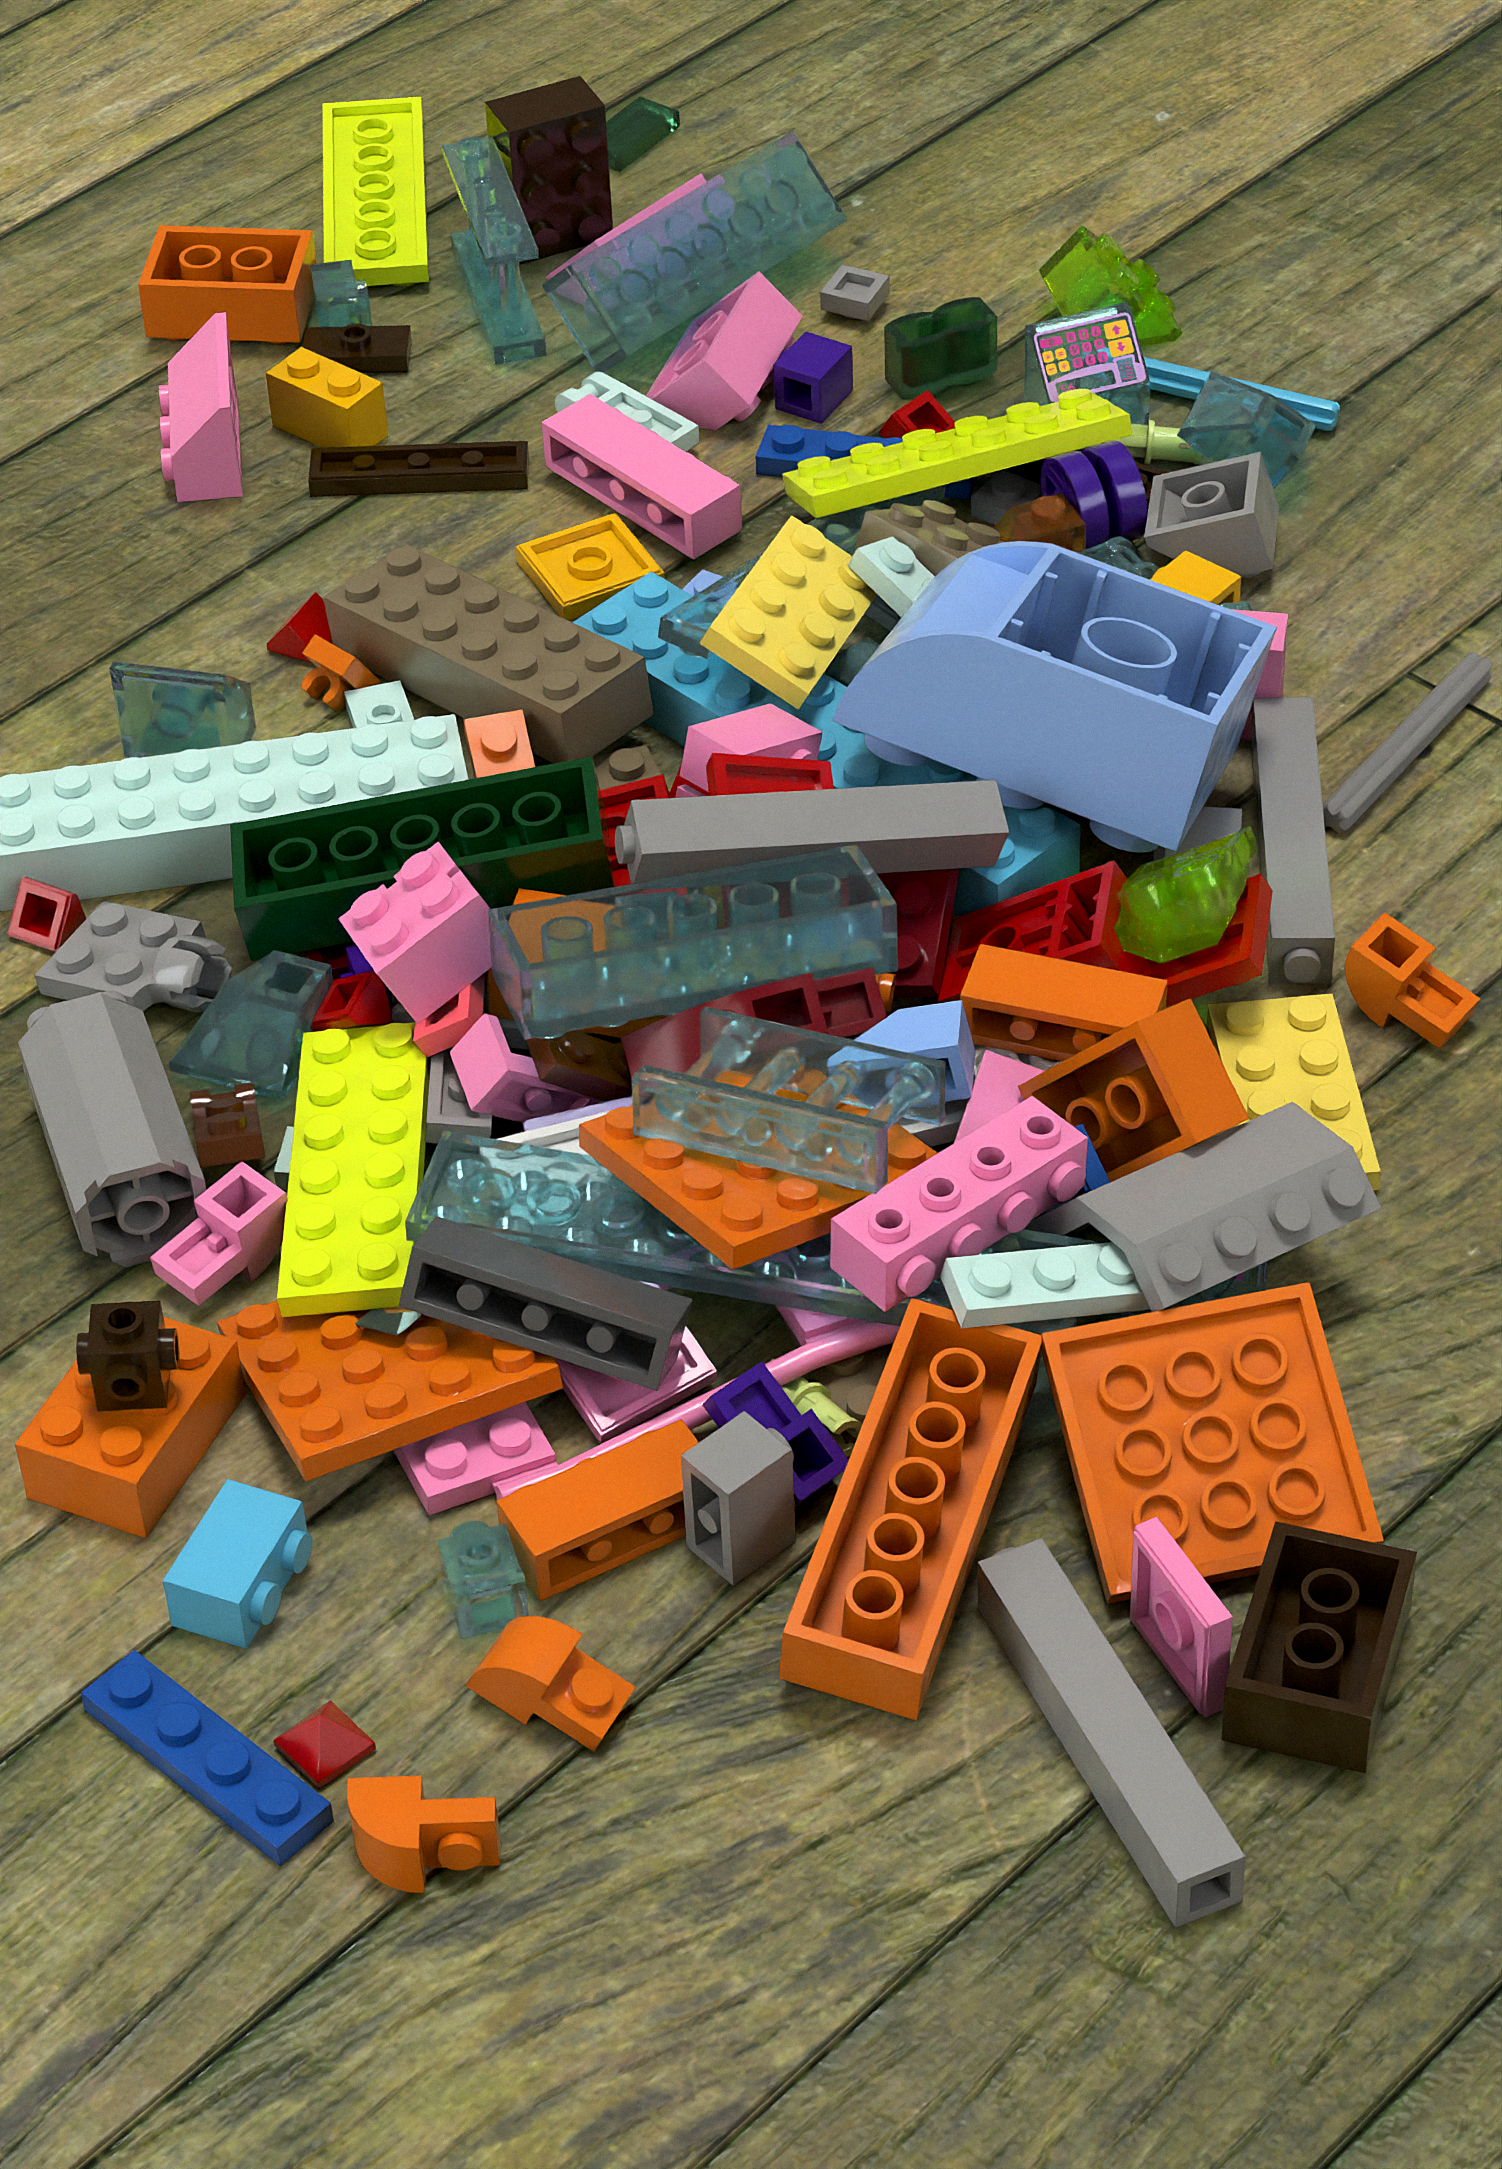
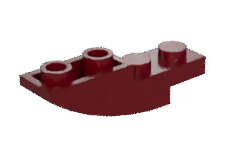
(832, 1005)

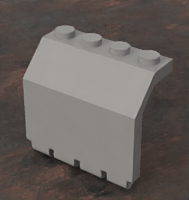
(1224, 1203)

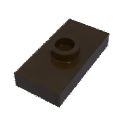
(362, 346)

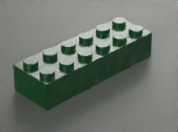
(502, 830)

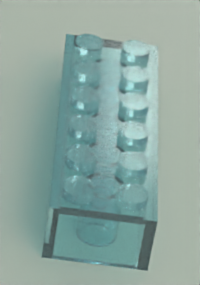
(694, 252)
(689, 940)

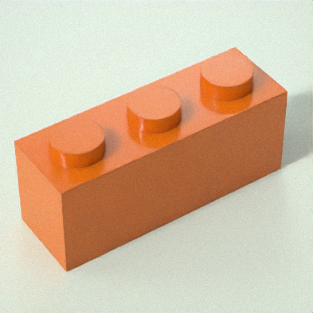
(1052, 1003)
(599, 1511)

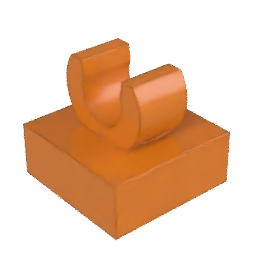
(336, 670)

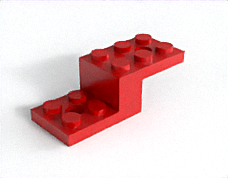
(1077, 924)

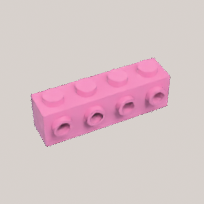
(642, 476)
(958, 1202)

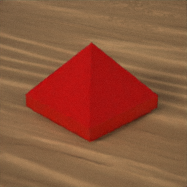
(324, 1744)

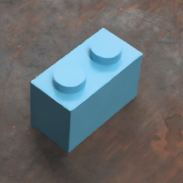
(237, 1564)

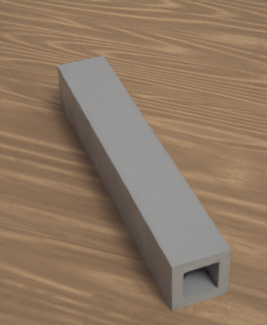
(892, 825)
(1292, 840)
(1111, 1733)

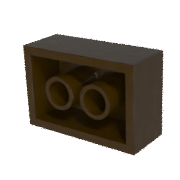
(556, 162)
(1319, 1647)

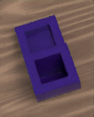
(759, 1395)

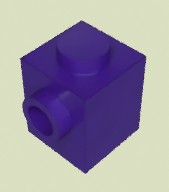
(813, 377)

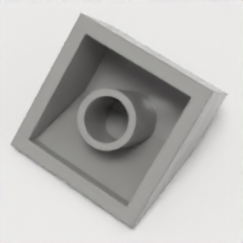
(1218, 513)

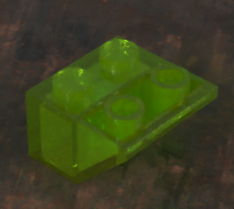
(1095, 274)

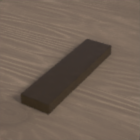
(419, 468)

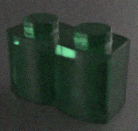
(941, 348)

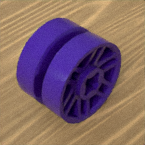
(1101, 488)

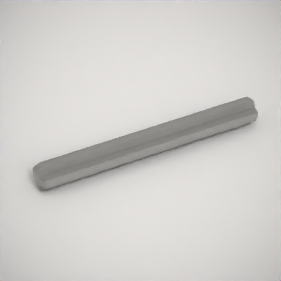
(1406, 742)

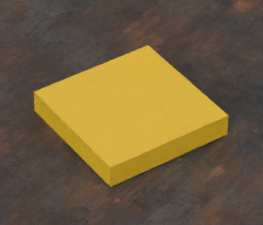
(585, 564)

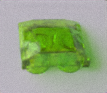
(1184, 898)

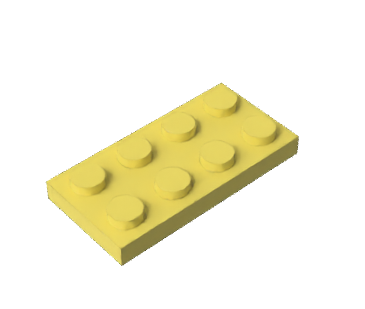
(791, 613)
(1295, 1054)

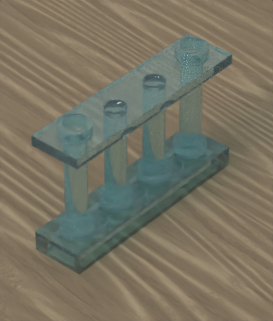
(492, 250)
(785, 1132)

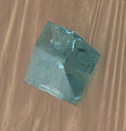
(1242, 420)
(257, 1026)

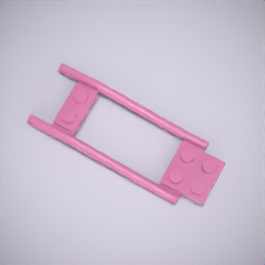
(512, 1451)

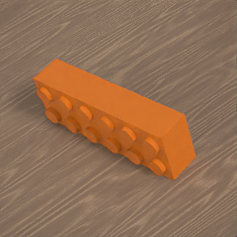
(910, 1511)

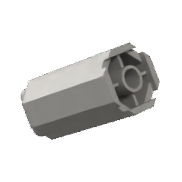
(111, 1125)

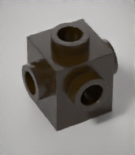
(128, 1355)

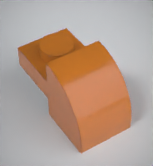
(1393, 978)
(543, 1673)
(404, 1833)

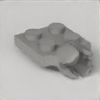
(139, 955)

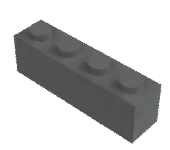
(545, 1302)

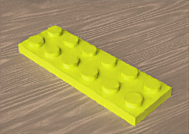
(376, 189)
(957, 454)
(353, 1169)

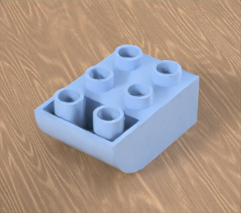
(1065, 688)

